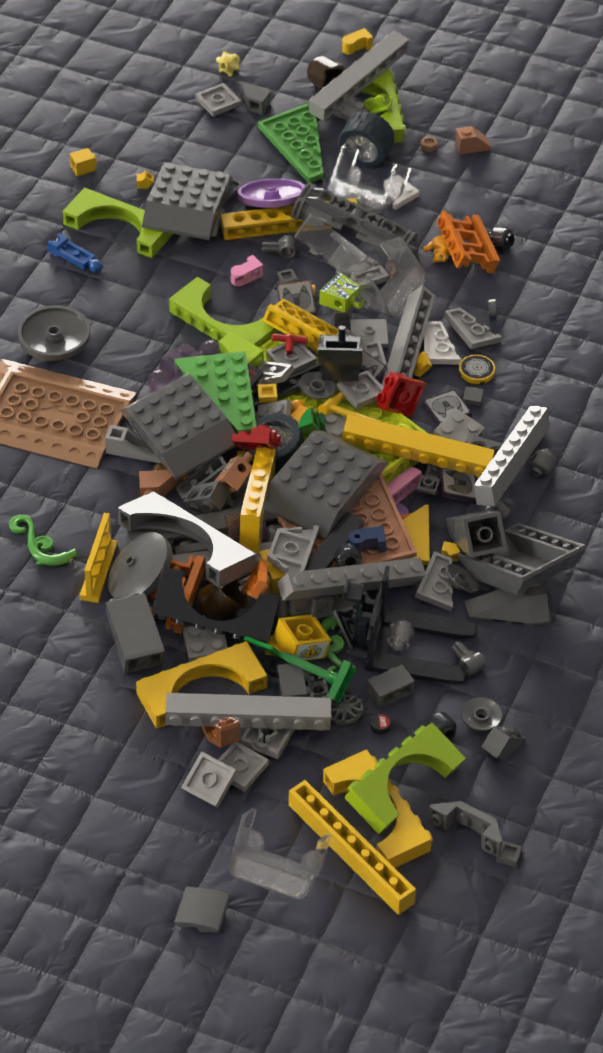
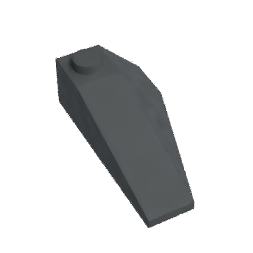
(526, 608)

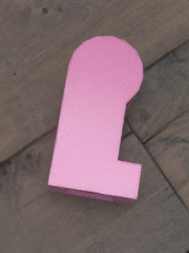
(246, 272)

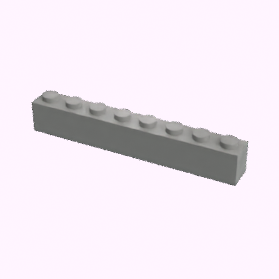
(358, 75)
(410, 332)
(512, 456)
(332, 580)
(249, 710)

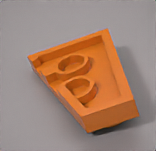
(257, 581)

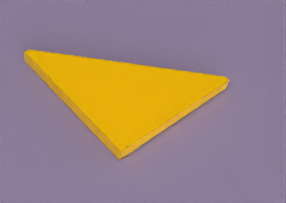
(418, 530)

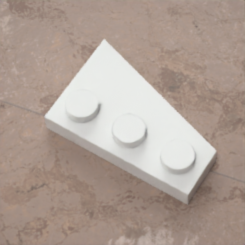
(438, 345)

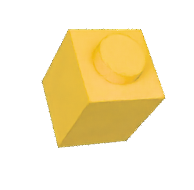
(82, 162)

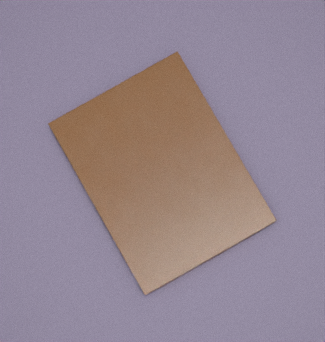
(57, 413)

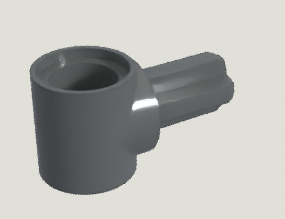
(285, 247)
(470, 660)

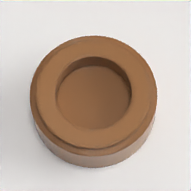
(429, 144)

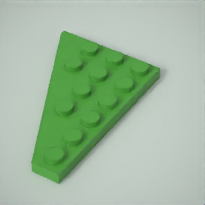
(297, 139)
(226, 383)

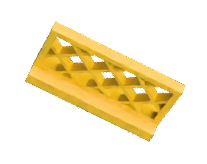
(297, 325)
(99, 562)

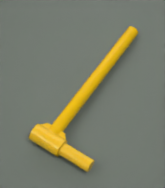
(331, 406)

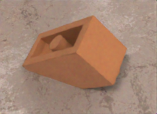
(471, 140)
(158, 481)

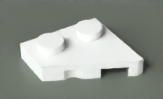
(409, 193)

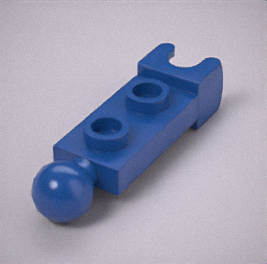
(74, 254)

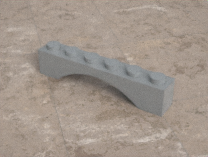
(126, 443)

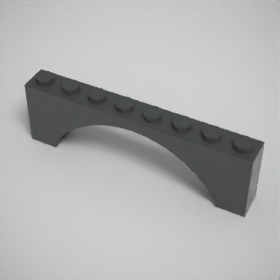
(155, 512)

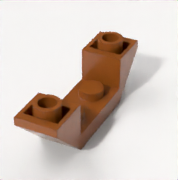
(223, 733)

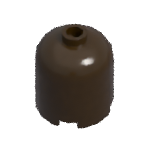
(323, 71)
(221, 602)

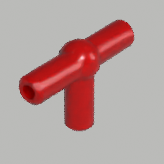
(289, 339)

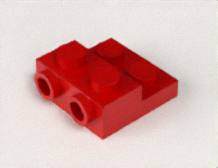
(400, 394)
(260, 437)

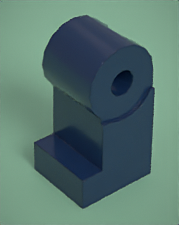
(368, 539)

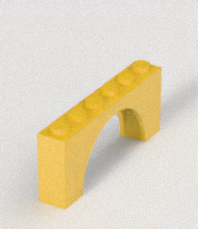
(254, 502)
(233, 663)
(408, 837)

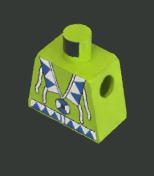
(341, 294)

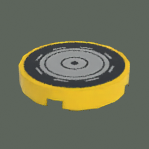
(477, 369)

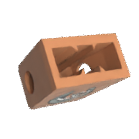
(235, 472)

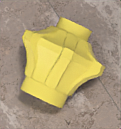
(228, 63)

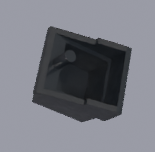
(340, 356)

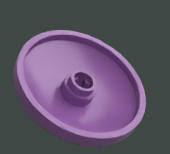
(270, 193)

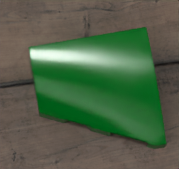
(311, 421)

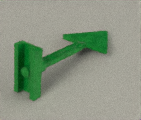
(338, 680)

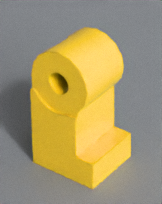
(357, 41)

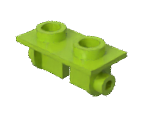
(379, 103)

